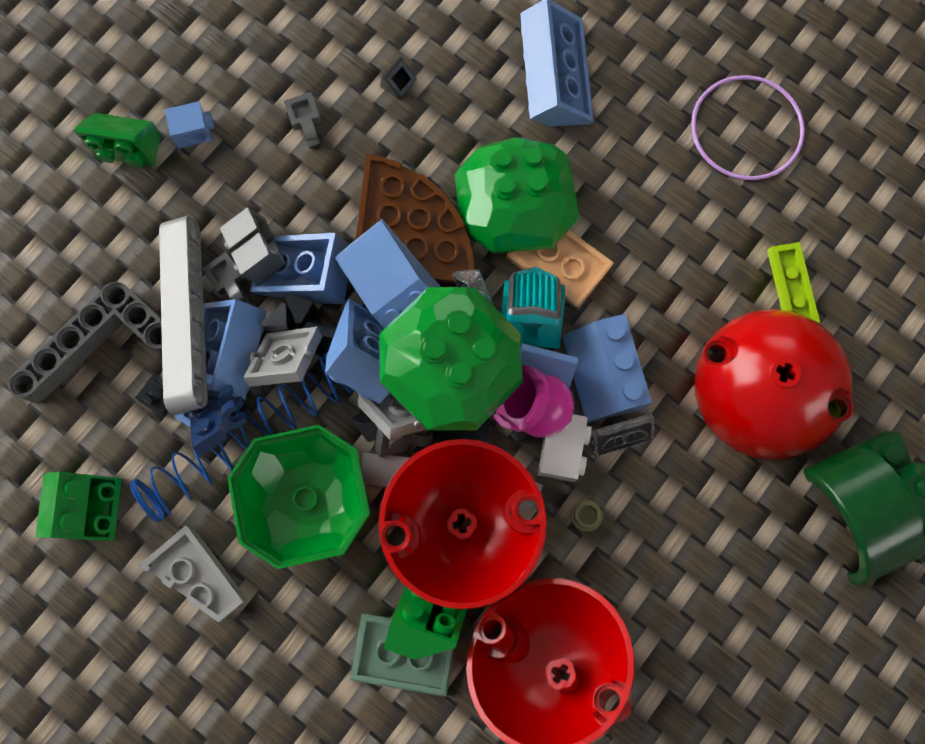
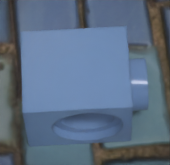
(189, 124)

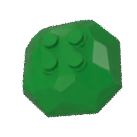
(517, 195)
(450, 358)
(298, 497)

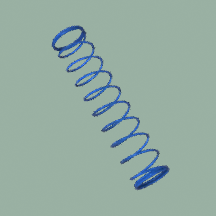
(154, 496)

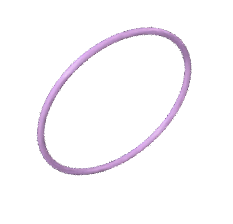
(768, 82)

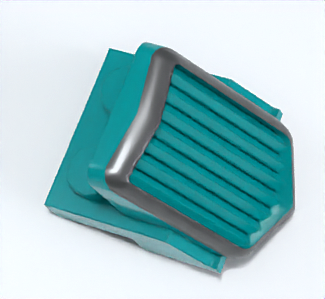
(535, 306)

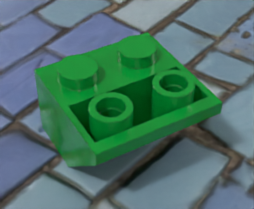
(120, 139)
(78, 506)
(422, 627)

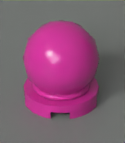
(538, 406)

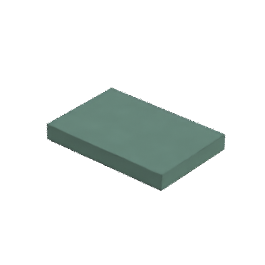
(389, 669)

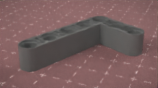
(91, 337)

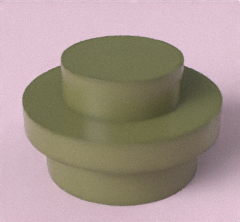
(586, 515)

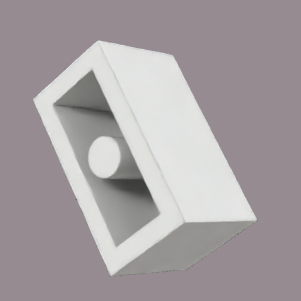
(562, 453)

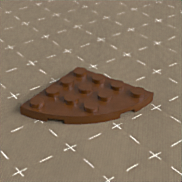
(416, 214)

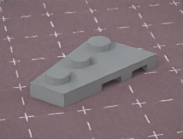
(196, 573)

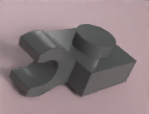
(304, 115)
(225, 278)
(388, 447)

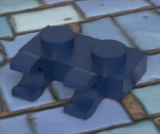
(213, 422)

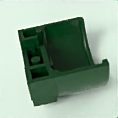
(880, 501)

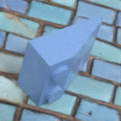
(309, 269)
(384, 272)
(355, 353)

